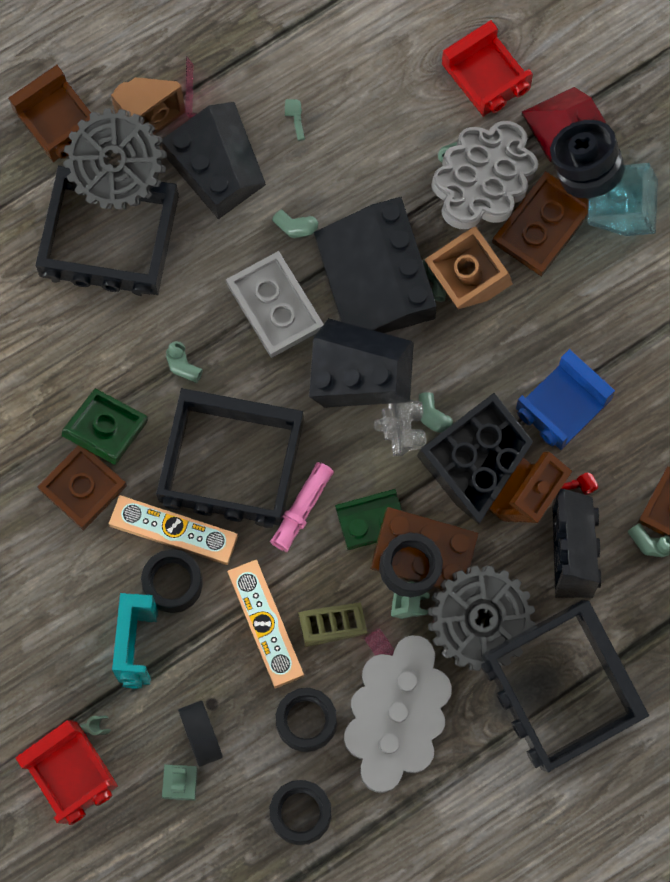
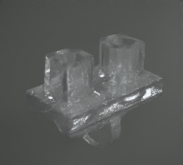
(397, 426)

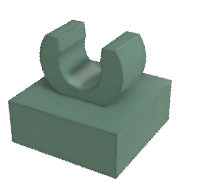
(407, 607)
(179, 782)

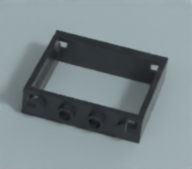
(109, 279)
(240, 410)
(611, 664)

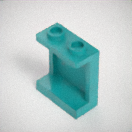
(130, 611)

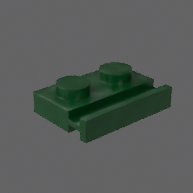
(363, 517)

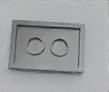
(274, 304)

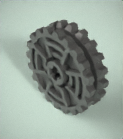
(119, 135)
(458, 607)

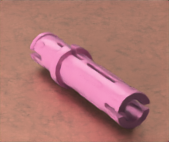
(306, 499)

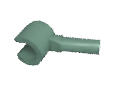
(294, 109)
(92, 726)

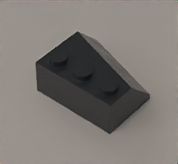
(215, 157)
(359, 366)
(477, 456)
(575, 545)

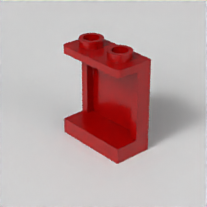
(486, 69)
(68, 772)

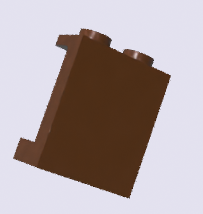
(50, 111)
(530, 489)

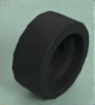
(421, 543)
(168, 557)
(314, 696)
(200, 733)
(281, 796)

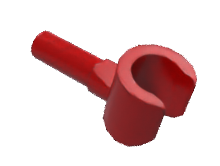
(585, 482)

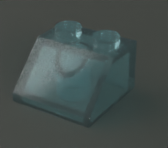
(630, 206)

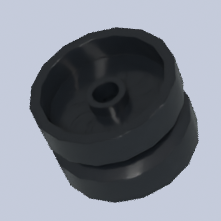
(587, 159)

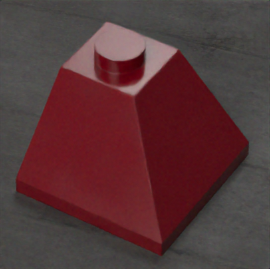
(557, 113)

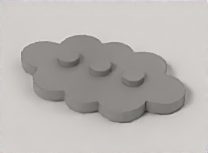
(484, 175)
(397, 714)

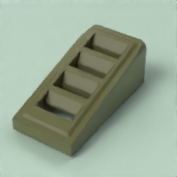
(324, 637)

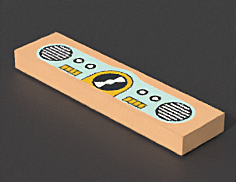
(173, 530)
(265, 624)

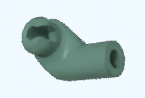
(295, 227)
(179, 365)
(432, 417)

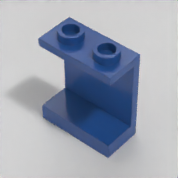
(565, 401)

